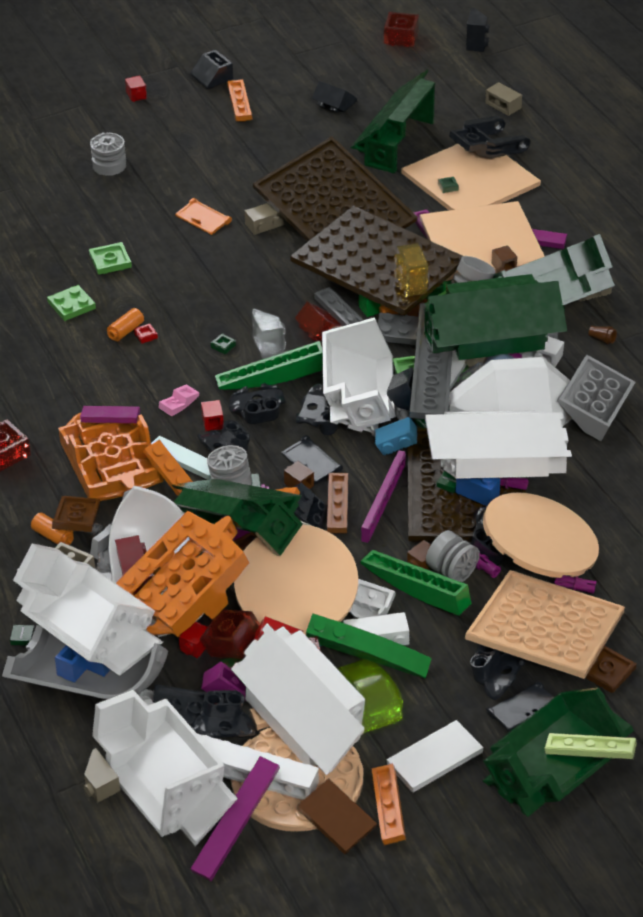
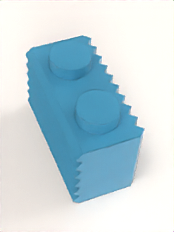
(396, 436)

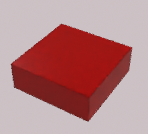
(145, 333)

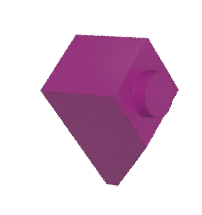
(222, 679)

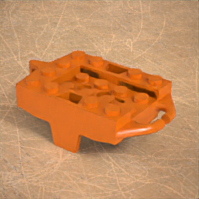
(114, 452)
(188, 590)

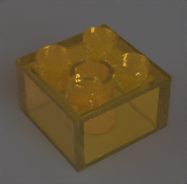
(411, 269)

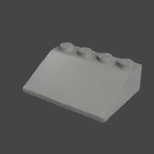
(595, 396)

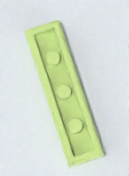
(590, 746)

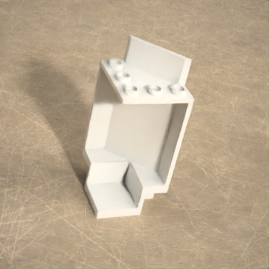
(357, 375)
(499, 443)
(84, 609)
(302, 697)
(162, 765)

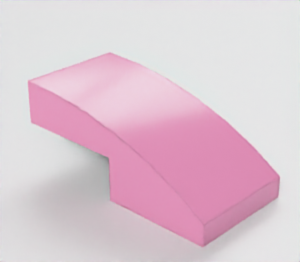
(180, 400)

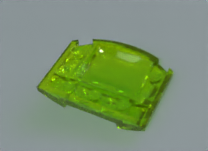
(380, 691)

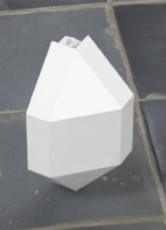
(512, 386)

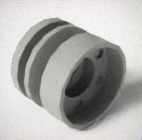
(108, 154)
(472, 270)
(230, 464)
(452, 556)

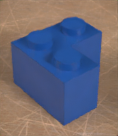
(479, 489)
(72, 665)

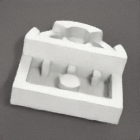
(371, 600)

